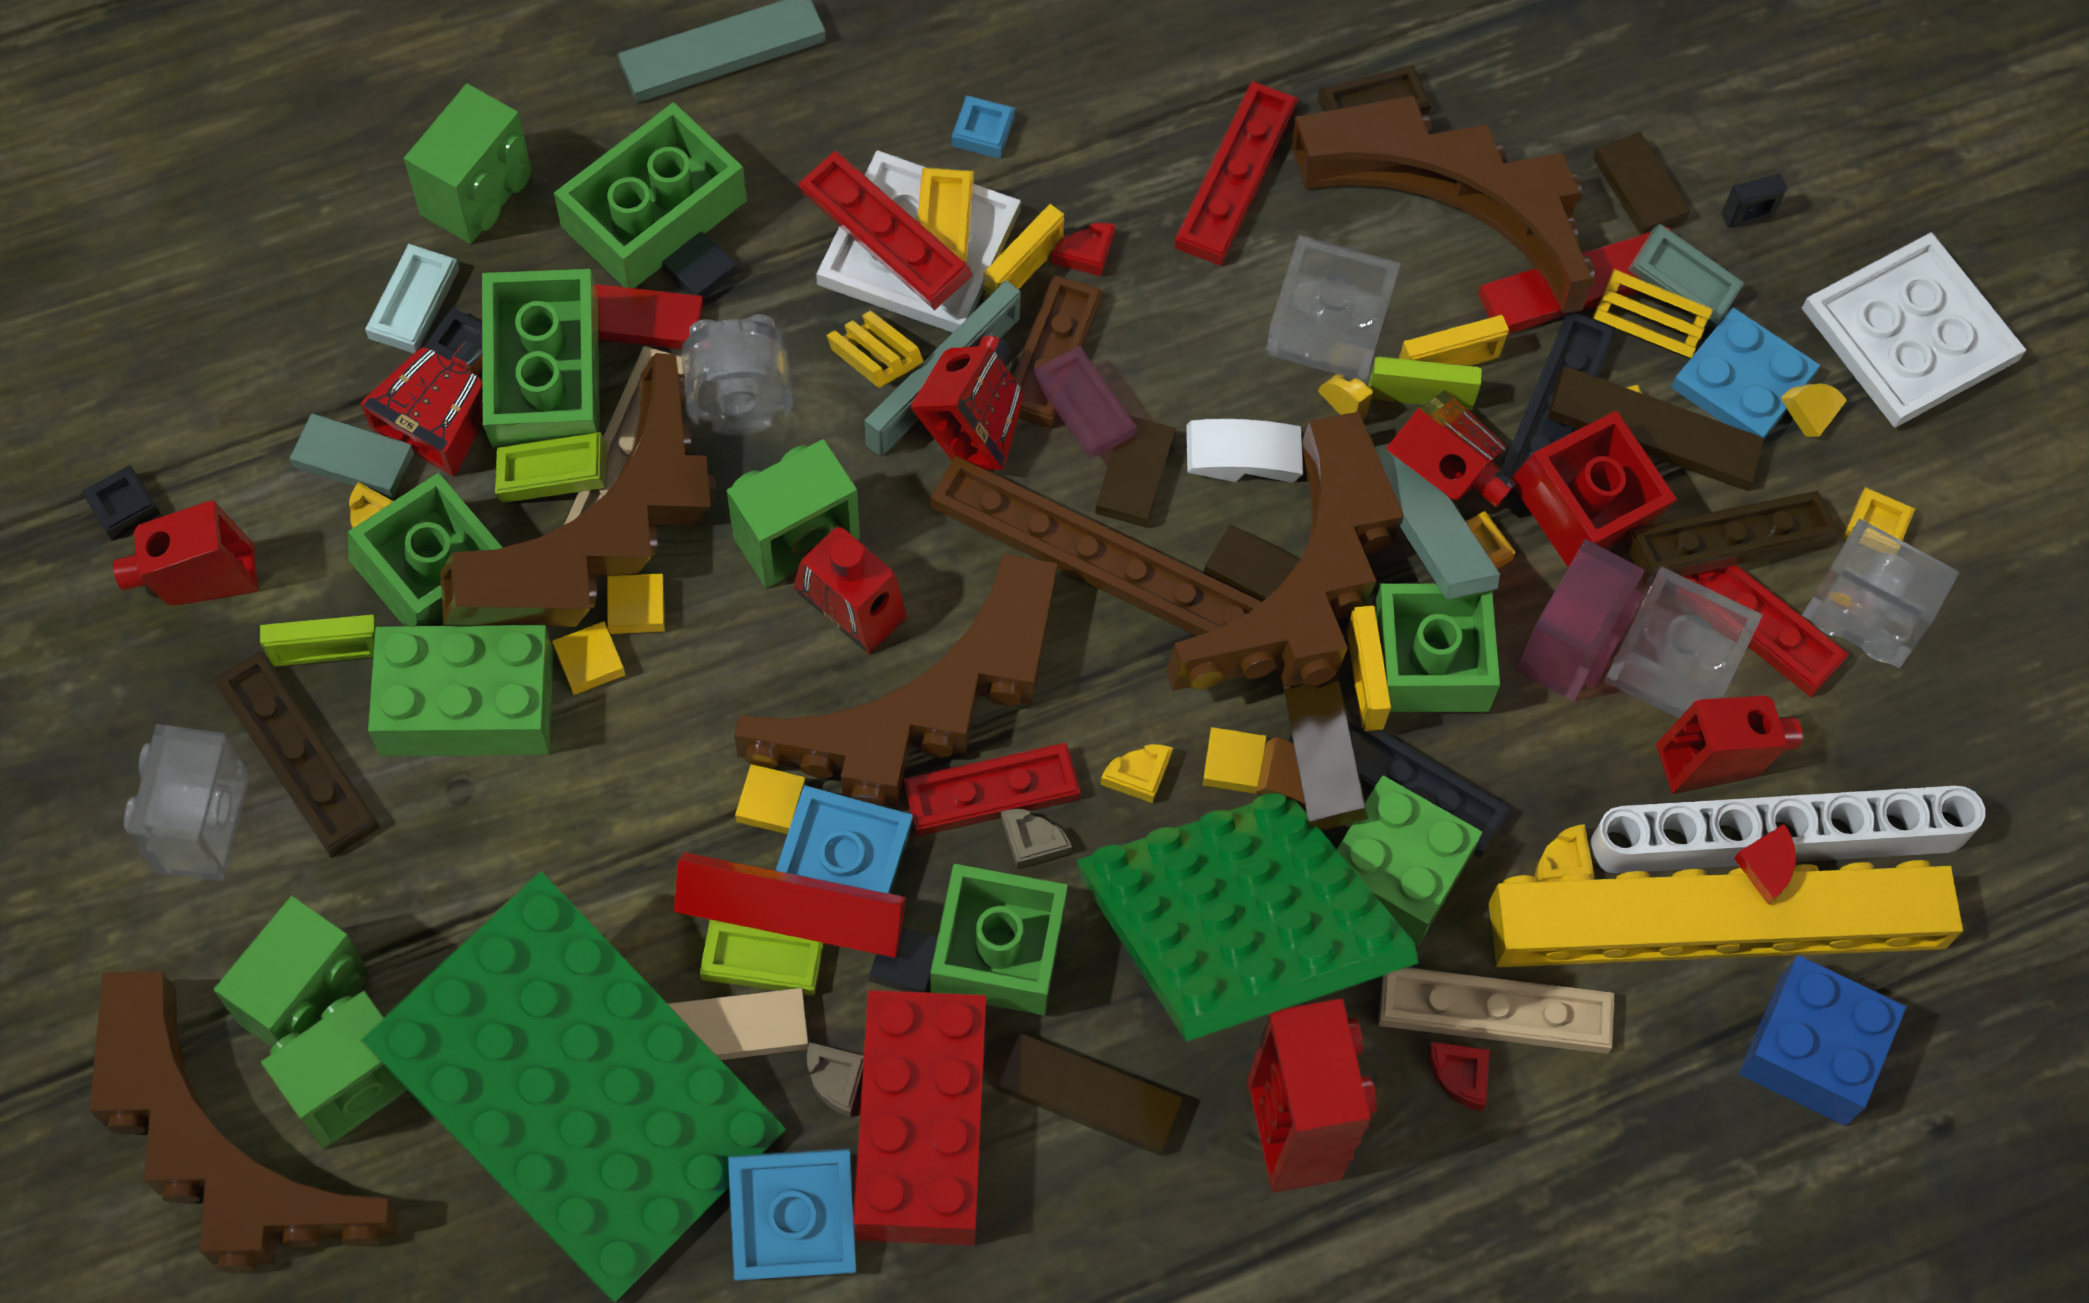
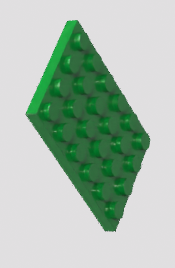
(1243, 915)
(573, 1085)

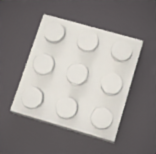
(858, 274)
(1913, 329)

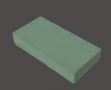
(1687, 272)
(351, 455)

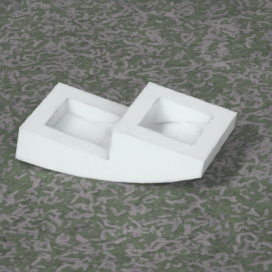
(1240, 446)

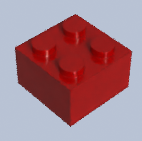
(1592, 487)

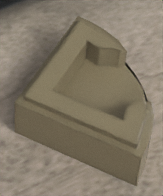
(1033, 838)
(835, 1076)

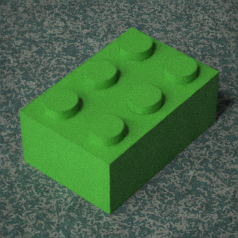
(650, 196)
(540, 355)
(461, 690)

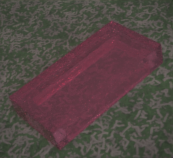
(1084, 402)

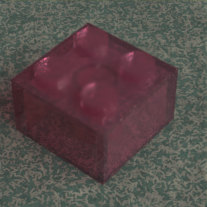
(1583, 622)

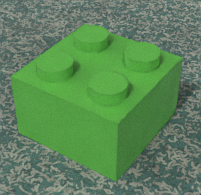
(469, 164)
(791, 509)
(409, 544)
(1437, 649)
(1408, 854)
(999, 938)
(291, 974)
(331, 1074)

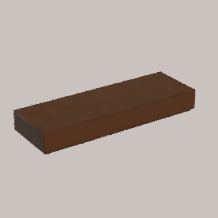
(1059, 327)

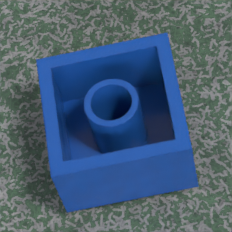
(1822, 1040)

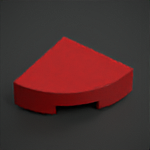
(1086, 249)
(1769, 862)
(1461, 1072)

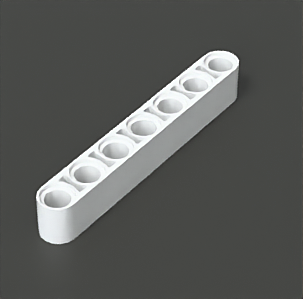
(1806, 814)

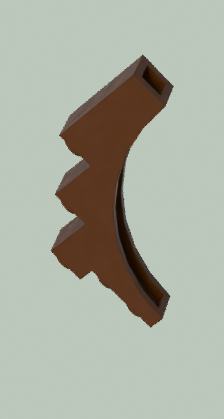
(1396, 149)
(553, 575)
(1297, 624)
(934, 711)
(245, 1206)

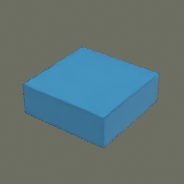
(983, 127)

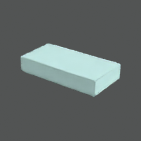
(412, 298)

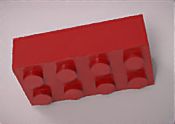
(1310, 1094)
(920, 1118)

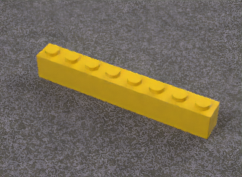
(1722, 915)

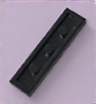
(1578, 345)
(1386, 756)

